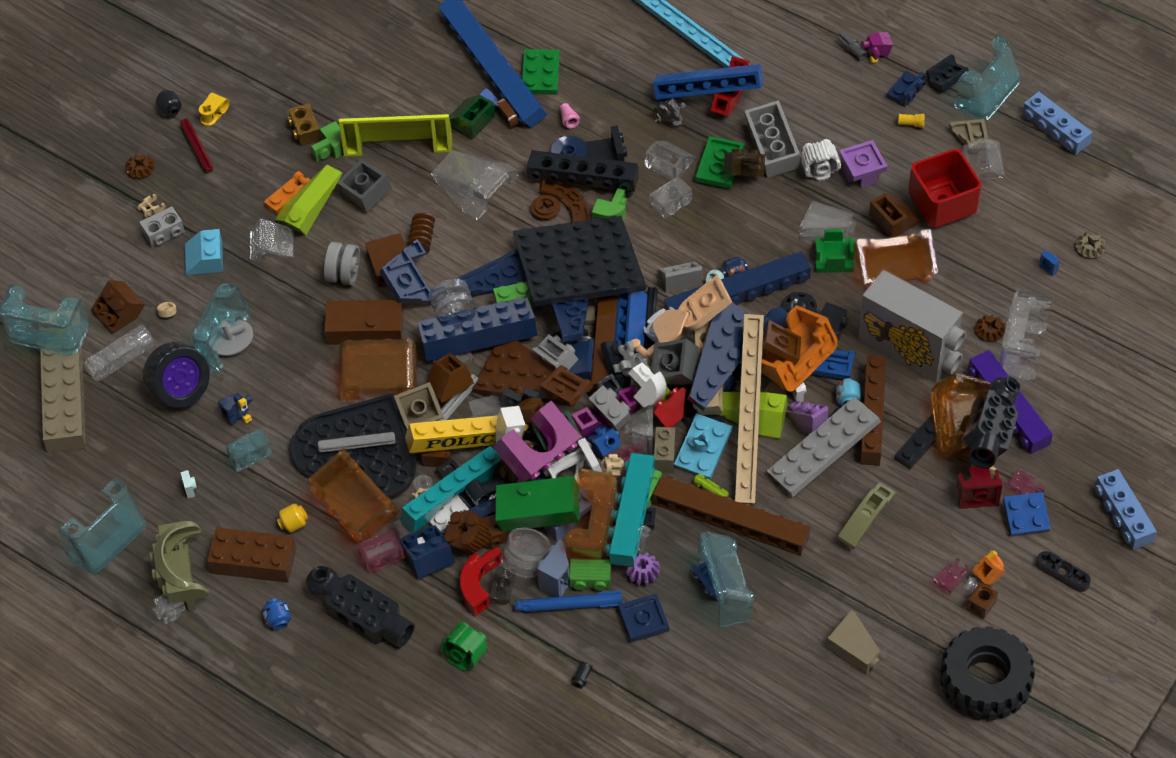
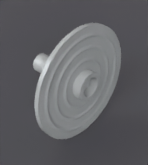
(234, 338)

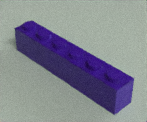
(1029, 426)

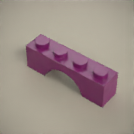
(589, 420)

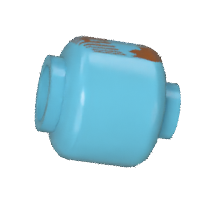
(847, 390)

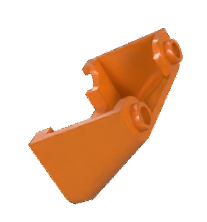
(817, 344)

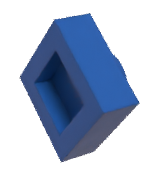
(1049, 262)

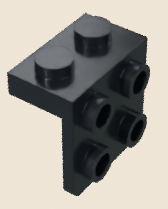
(608, 148)

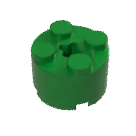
(464, 646)

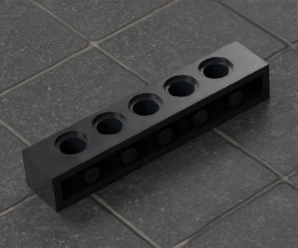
(582, 170)

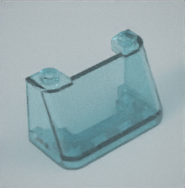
(984, 93)
(227, 306)

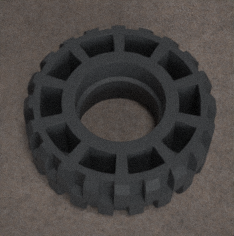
(977, 697)

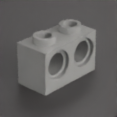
(162, 227)

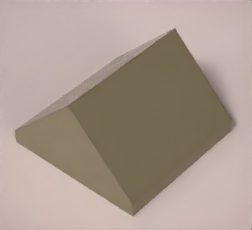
(419, 405)

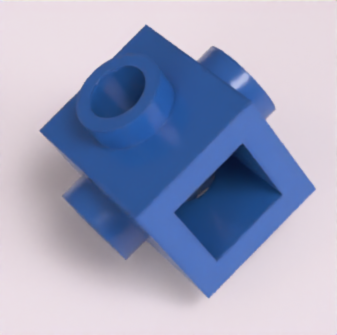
(604, 440)

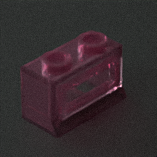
(380, 551)

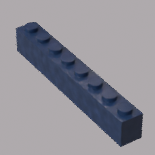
(757, 281)

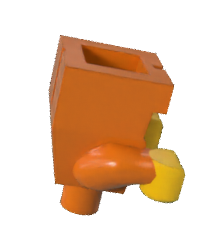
(989, 569)

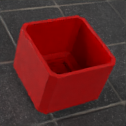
(945, 178)

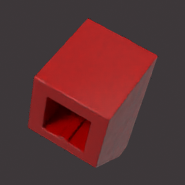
(672, 409)

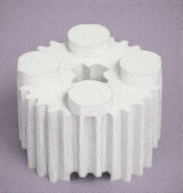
(820, 159)

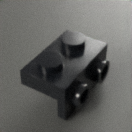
(945, 73)

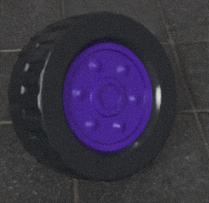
(176, 374)

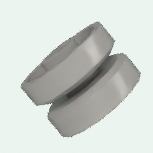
(342, 263)

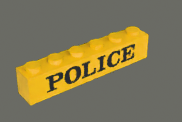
(451, 434)

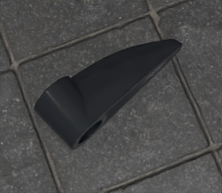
(483, 491)

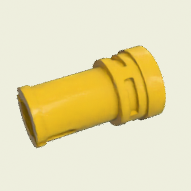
(912, 120)

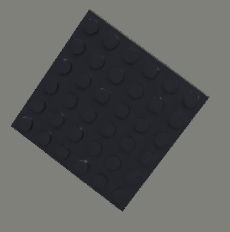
(578, 260)

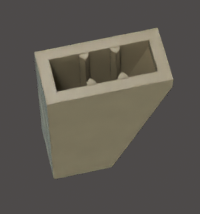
(854, 644)

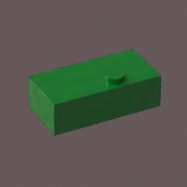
(538, 503)

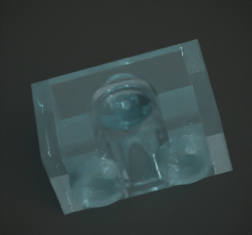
(249, 449)

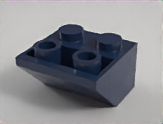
(427, 551)

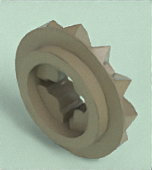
(1087, 250)

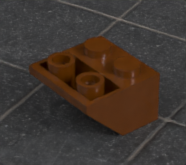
(892, 214)
(117, 305)
(449, 377)

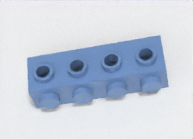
(1057, 123)
(1125, 509)

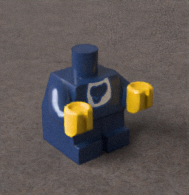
(235, 407)

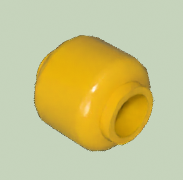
(292, 518)

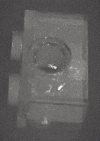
(671, 197)

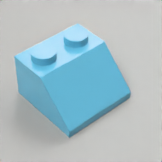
(204, 253)

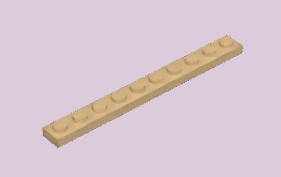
(749, 409)

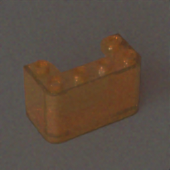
(603, 491)
(352, 497)

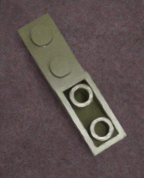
(866, 514)

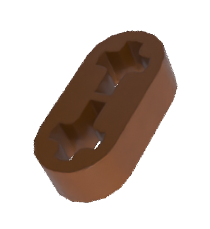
(506, 113)

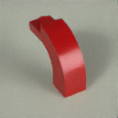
(725, 102)
(475, 568)

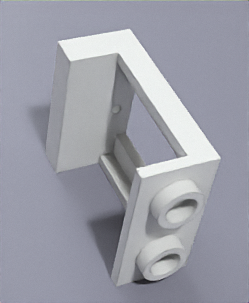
(571, 459)

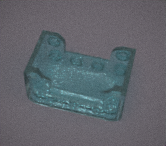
(42, 327)

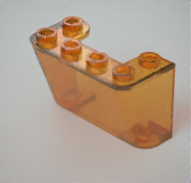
(377, 366)

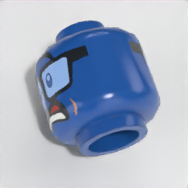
(276, 614)

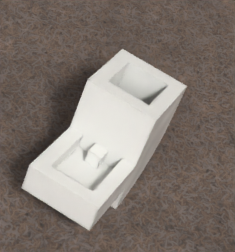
(652, 385)

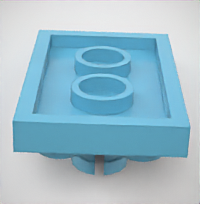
(703, 446)

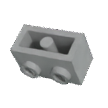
(610, 408)

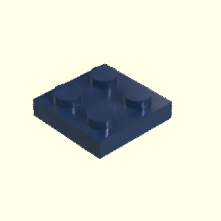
(643, 617)

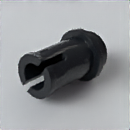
(582, 674)

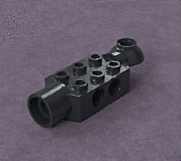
(992, 422)
(360, 607)

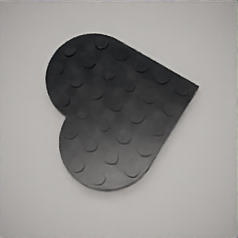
(387, 465)

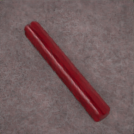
(196, 145)

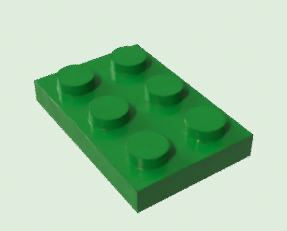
(541, 71)
(712, 162)

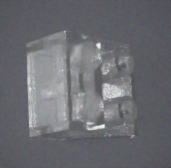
(667, 159)

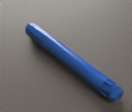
(603, 600)

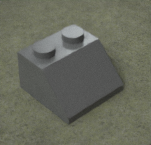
(676, 361)

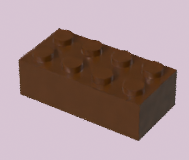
(251, 555)

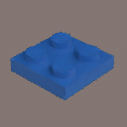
(1026, 514)

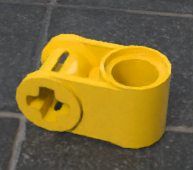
(213, 109)

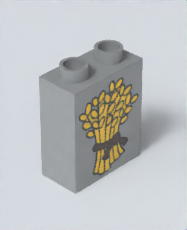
(911, 327)

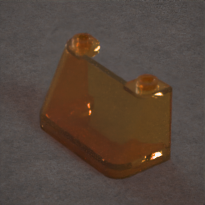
(903, 257)
(951, 407)

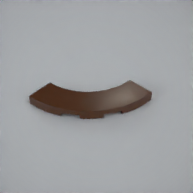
(569, 197)

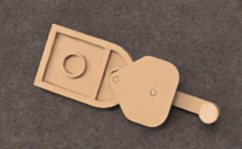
(690, 316)

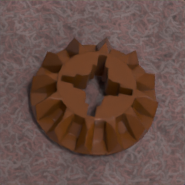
(140, 172)
(550, 202)
(992, 334)

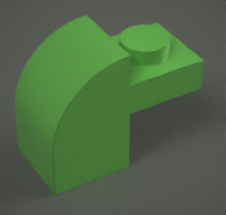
(330, 144)
(606, 209)

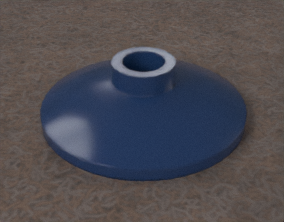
(569, 145)

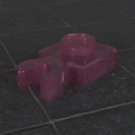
(1023, 483)
(950, 578)

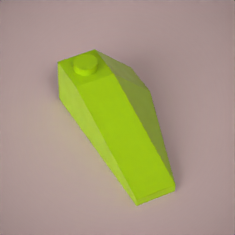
(307, 203)
(771, 412)

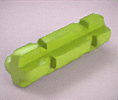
(707, 484)

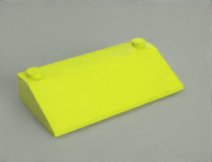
(360, 130)

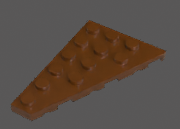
(514, 368)

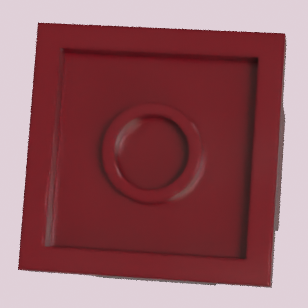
(980, 490)

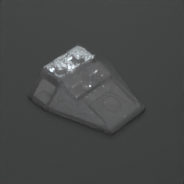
(472, 180)

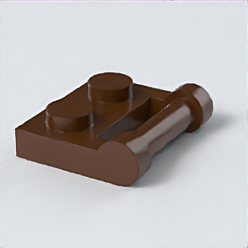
(564, 390)

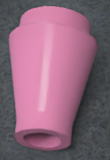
(569, 116)

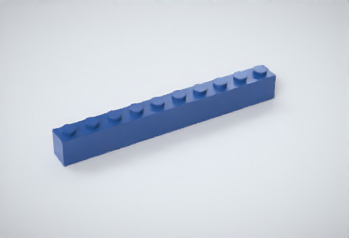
(493, 61)

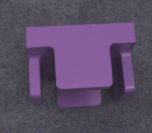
(862, 163)

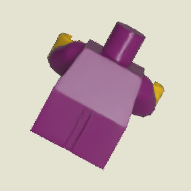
(877, 44)

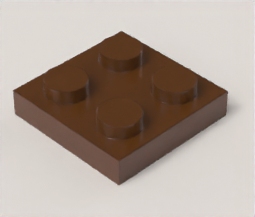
(781, 342)

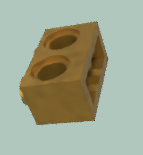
(304, 125)

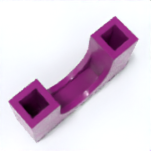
(528, 462)

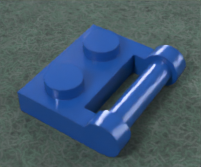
(837, 367)

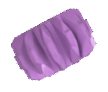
(645, 569)

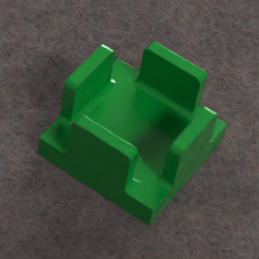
(834, 252)

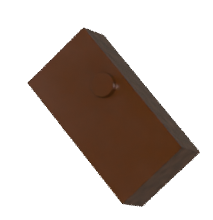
(363, 320)

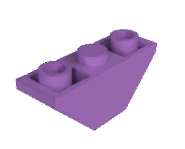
(807, 415)

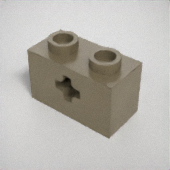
(664, 449)

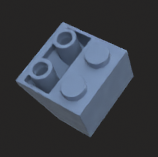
(554, 571)

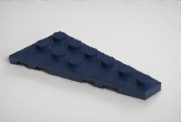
(500, 272)
(571, 318)
(719, 355)

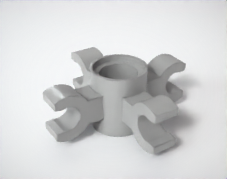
(631, 361)

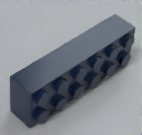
(477, 328)

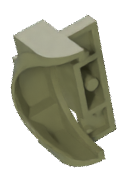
(174, 567)

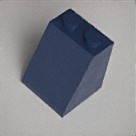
(584, 366)

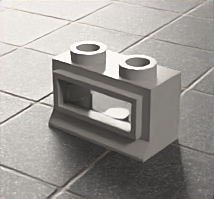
(555, 352)

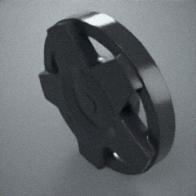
(799, 299)

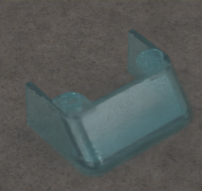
(726, 576)

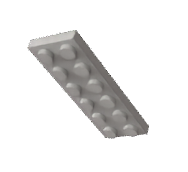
(823, 446)

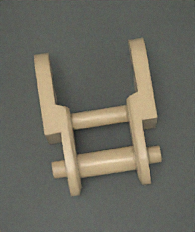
(153, 209)

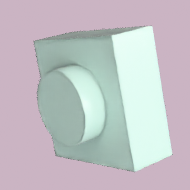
(189, 484)

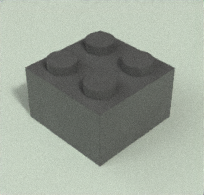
(364, 185)

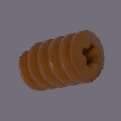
(422, 229)

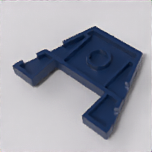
(404, 277)

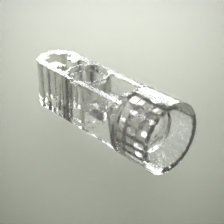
(119, 353)

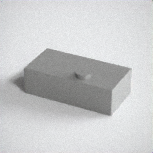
(773, 138)

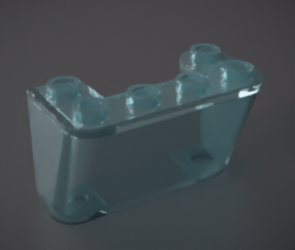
(108, 534)

